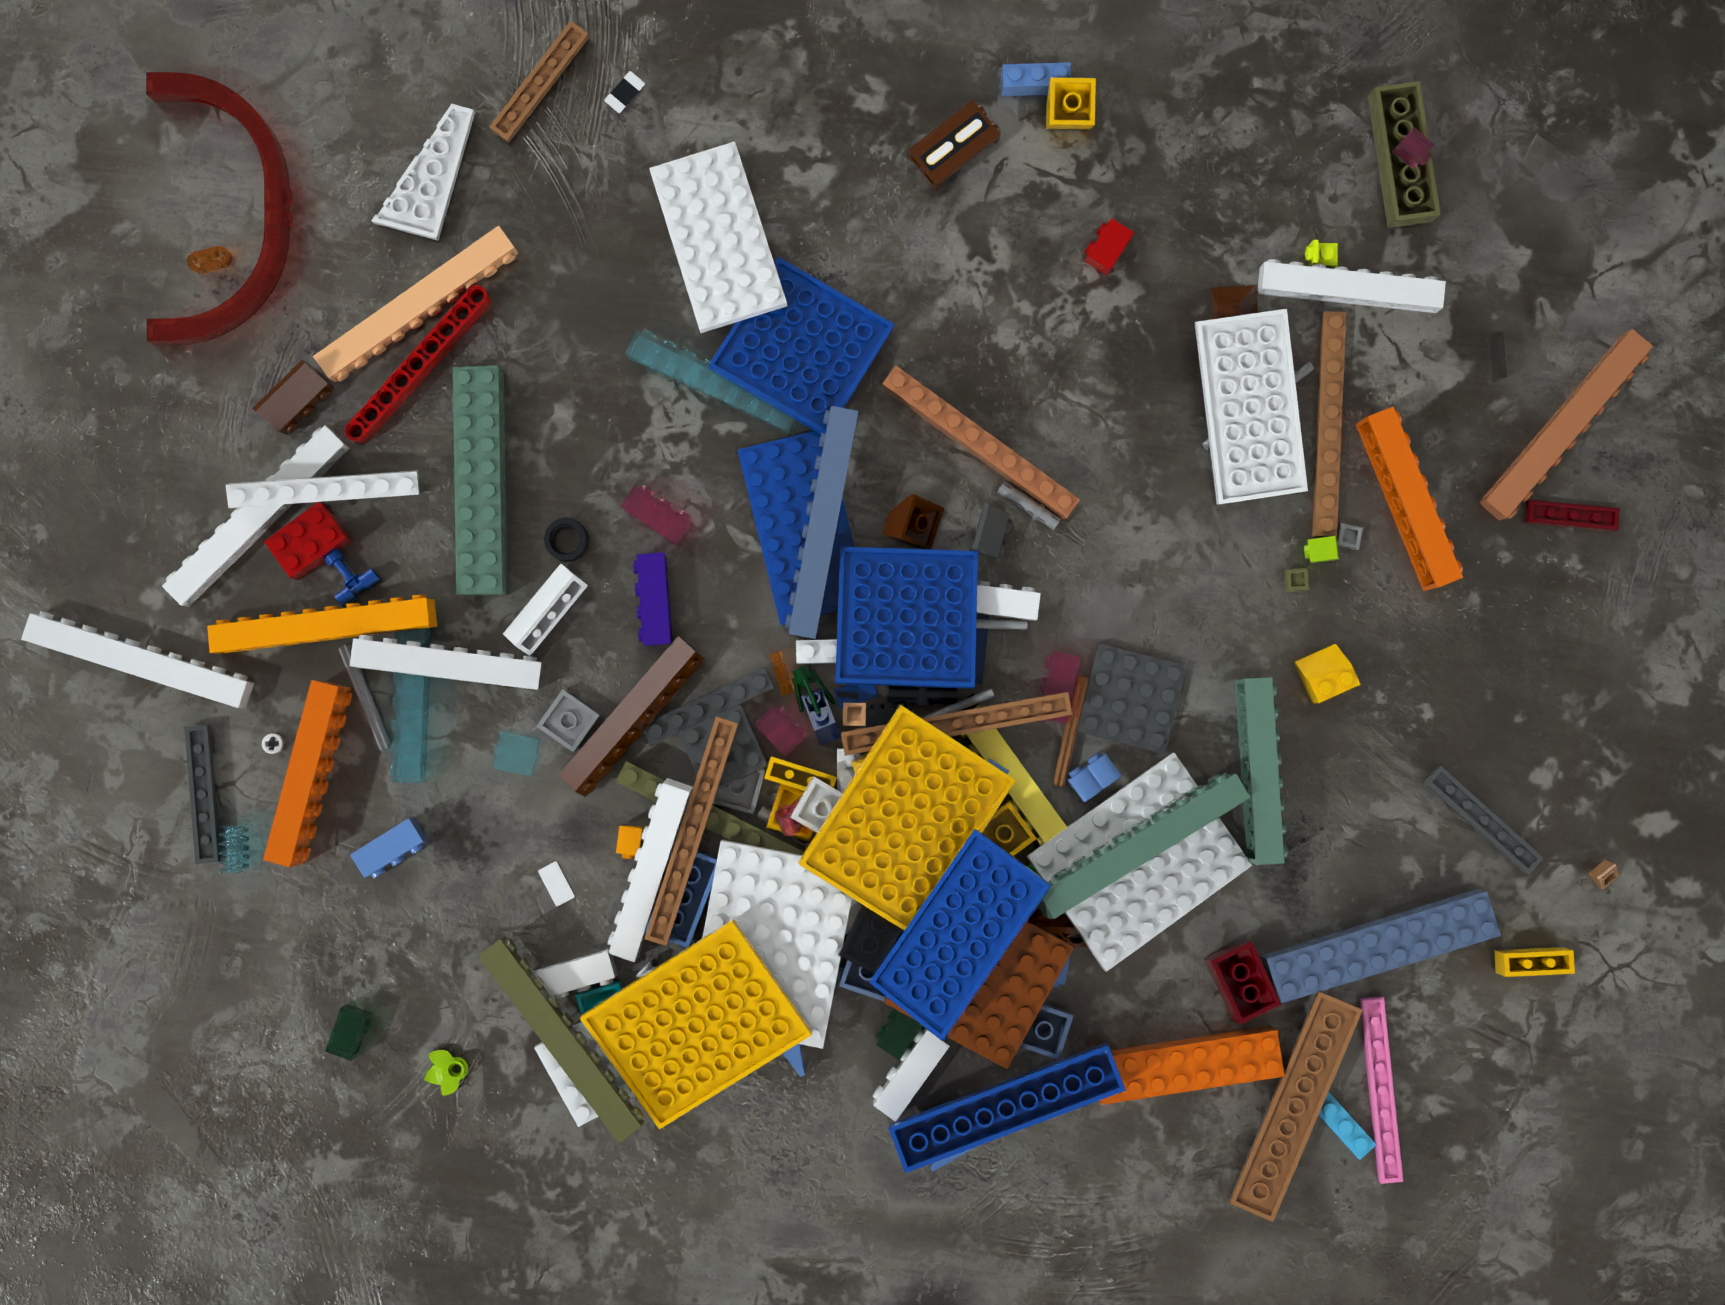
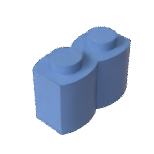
(1093, 777)

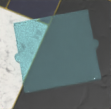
(515, 753)

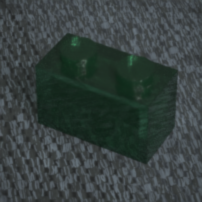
(897, 1033)

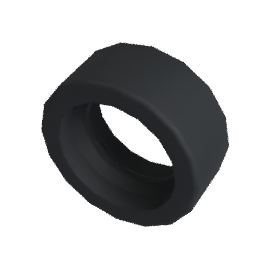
(549, 536)

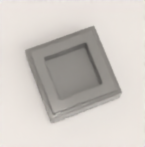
(1349, 536)

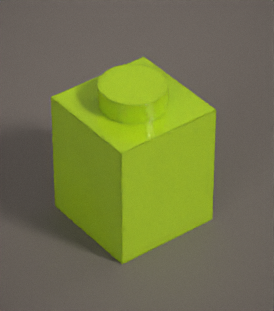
(1322, 549)

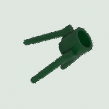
(804, 677)

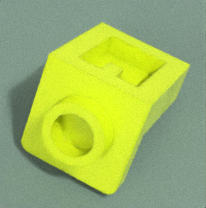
(1322, 254)

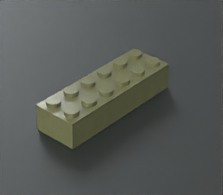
(1407, 193)

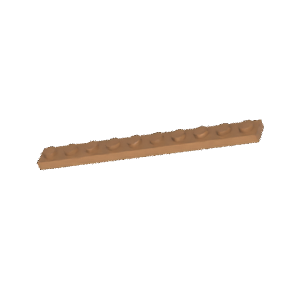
(1329, 424)
(972, 720)
(691, 831)

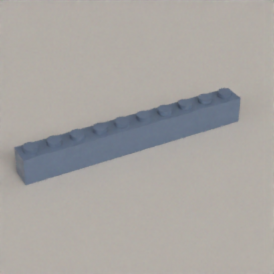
(823, 521)

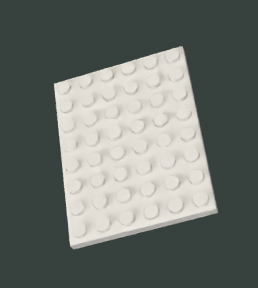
(1158, 891)
(790, 921)

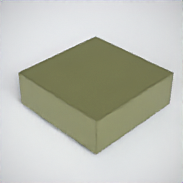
(1296, 580)

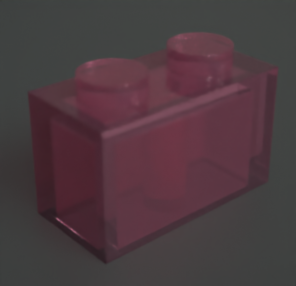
(780, 730)

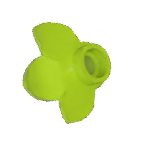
(443, 1071)

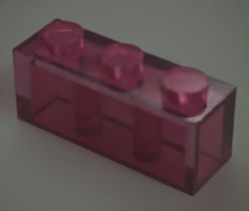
(657, 514)
(1060, 677)

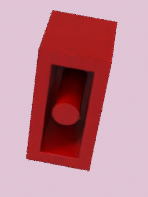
(1108, 247)

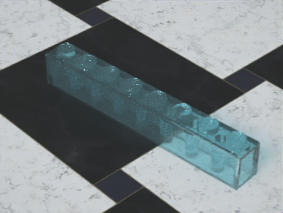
(694, 373)
(410, 718)

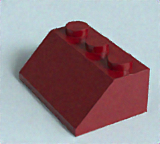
(1242, 982)

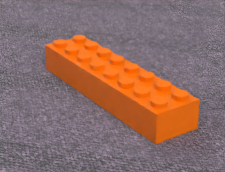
(1409, 499)
(307, 773)
(1198, 1063)

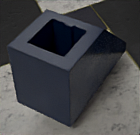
(823, 723)

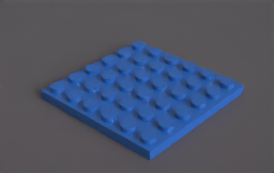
(805, 352)
(907, 617)

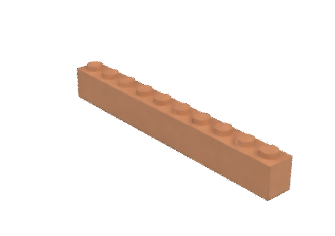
(1566, 424)
(979, 443)

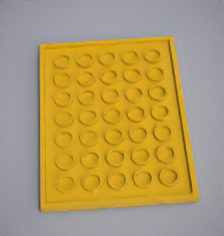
(905, 818)
(696, 1024)

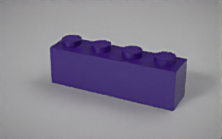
(654, 599)

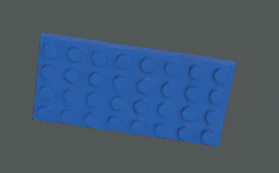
(779, 489)
(960, 934)

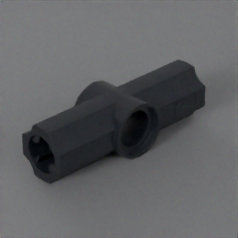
(922, 695)

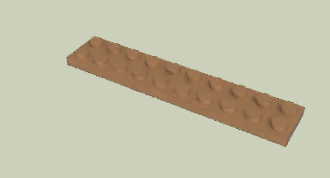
(1295, 1106)

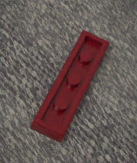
(1572, 515)

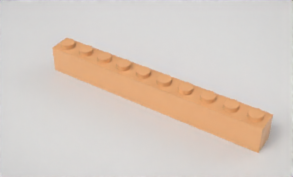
(416, 305)

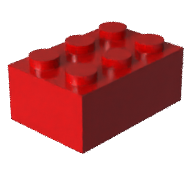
(308, 540)

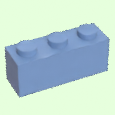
(1031, 78)
(389, 848)

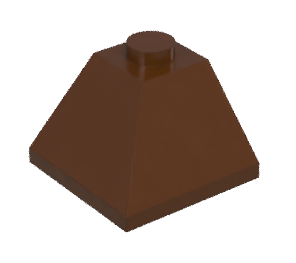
(1233, 301)
(914, 522)

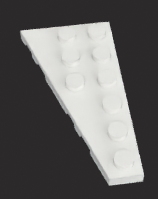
(428, 183)

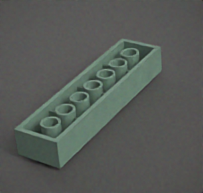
(1260, 770)

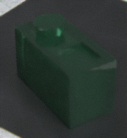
(349, 1032)

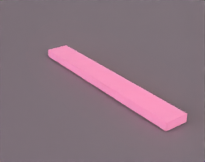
(1381, 1090)

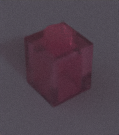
(1414, 149)

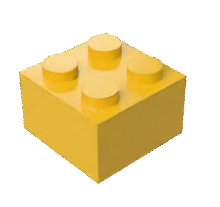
(1009, 829)

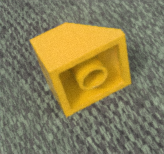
(1071, 103)
(1326, 674)

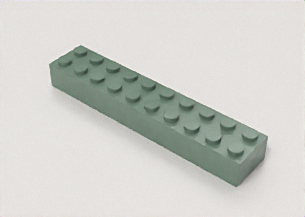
(480, 481)
(1143, 843)

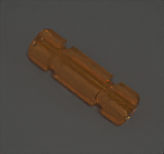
(781, 673)

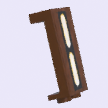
(954, 143)

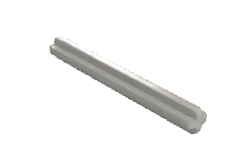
(366, 699)

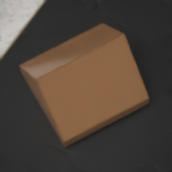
(1604, 874)

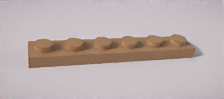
(539, 81)

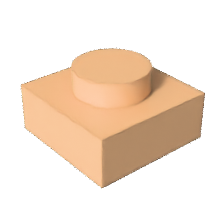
(854, 714)

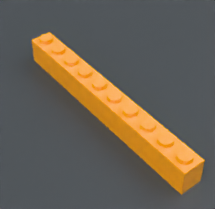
(322, 625)

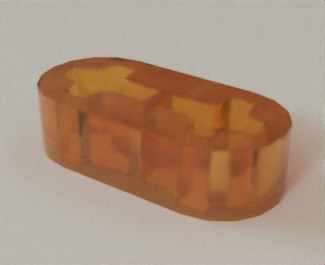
(207, 256)

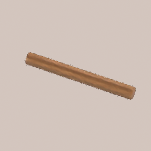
(1070, 732)

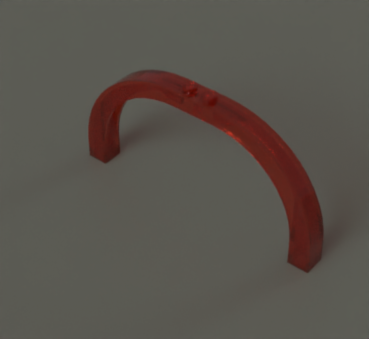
(277, 214)

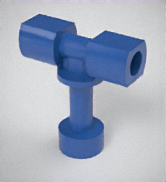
(354, 583)

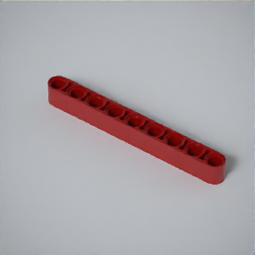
(415, 377)

